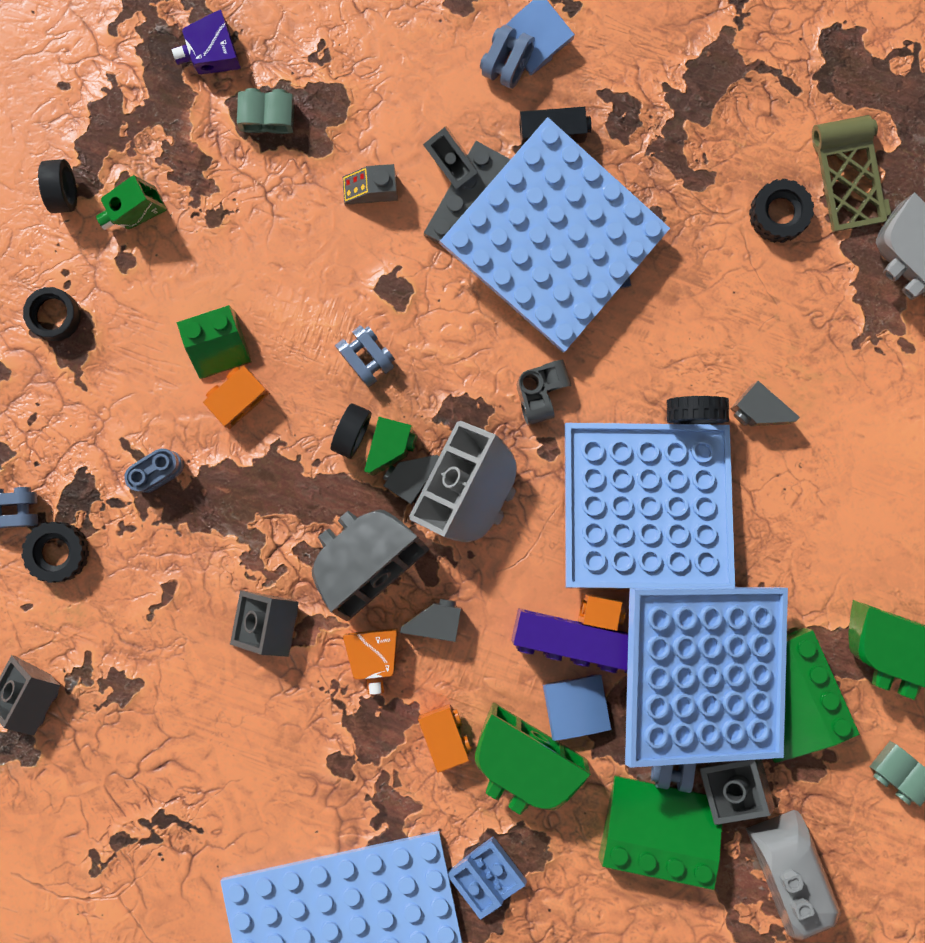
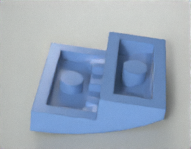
(547, 28)
(576, 707)
(486, 877)

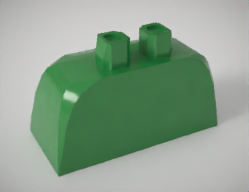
(889, 646)
(527, 763)

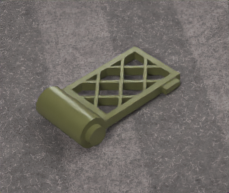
(845, 137)

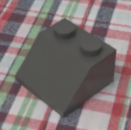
(264, 623)
(25, 696)
(737, 790)

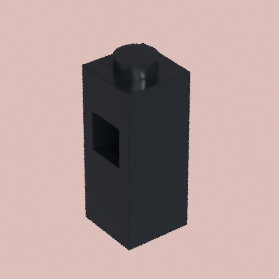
(570, 120)

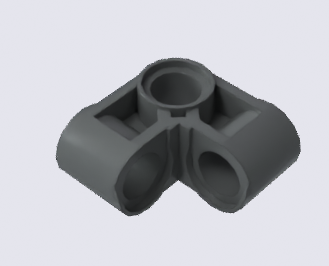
(536, 403)

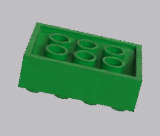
(813, 702)
(661, 833)

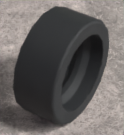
(57, 186)
(33, 304)
(350, 430)

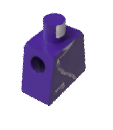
(208, 45)

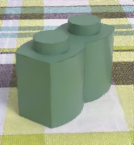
(265, 111)
(902, 771)

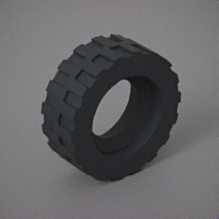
(802, 206)
(698, 410)
(34, 546)

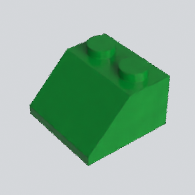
(214, 341)
(389, 445)

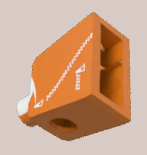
(372, 656)

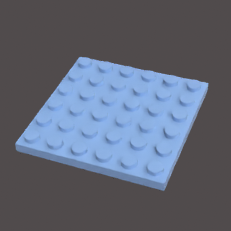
(554, 235)
(648, 506)
(705, 675)

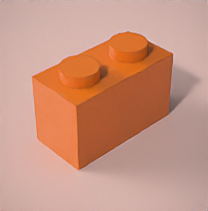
(235, 396)
(601, 612)
(444, 737)

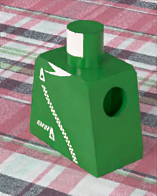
(130, 204)

